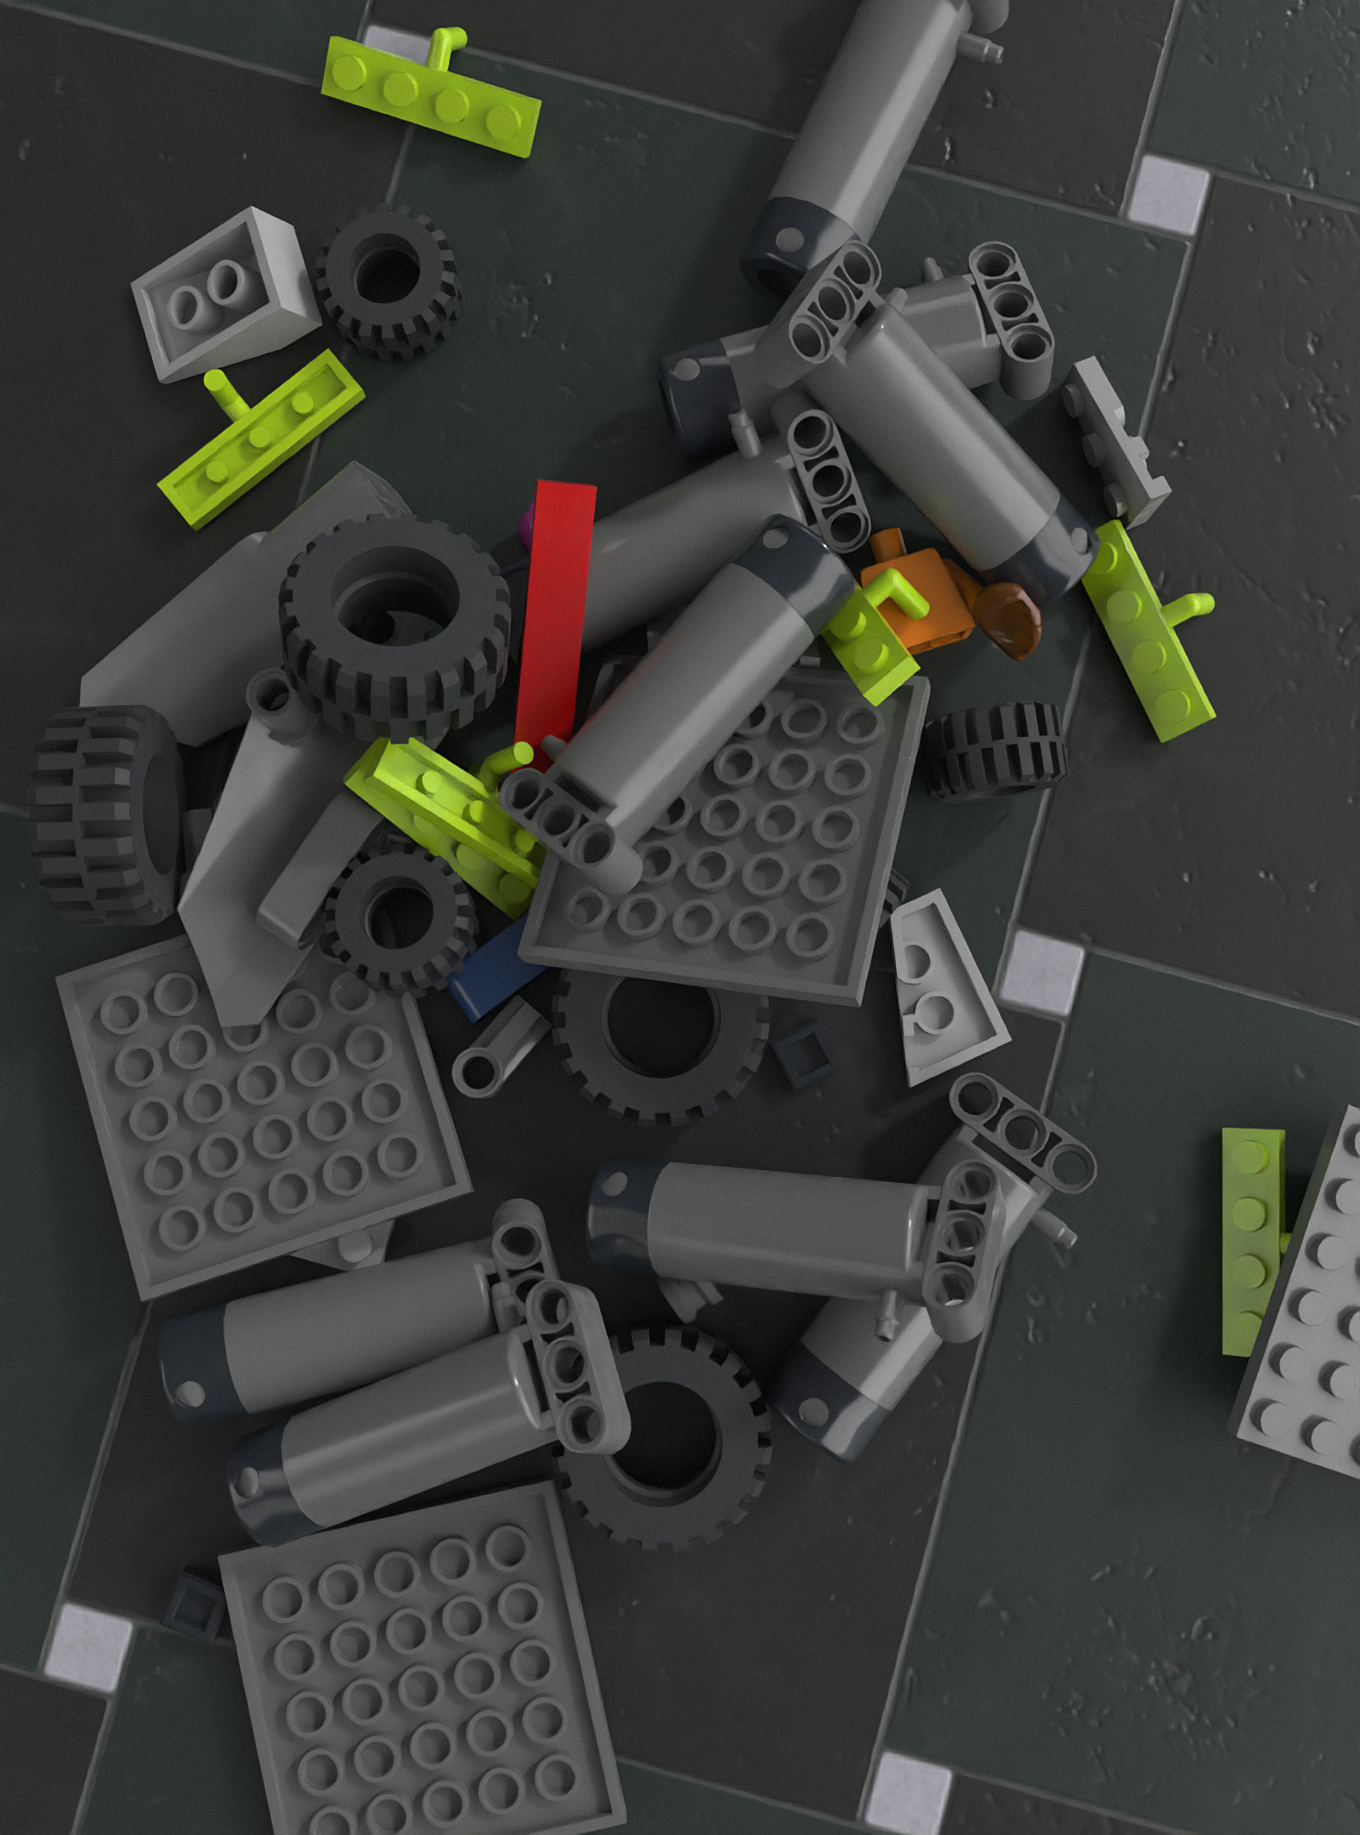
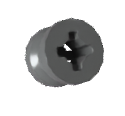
(688, 1295)

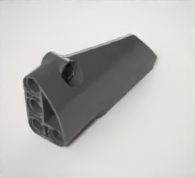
(225, 625)
(276, 850)

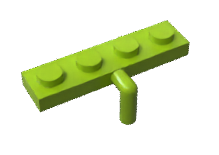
(431, 93)
(259, 436)
(1145, 634)
(867, 642)
(459, 802)
(486, 877)
(1251, 1230)

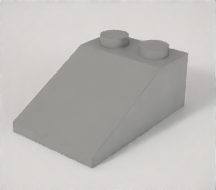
(227, 297)

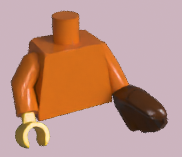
(954, 601)

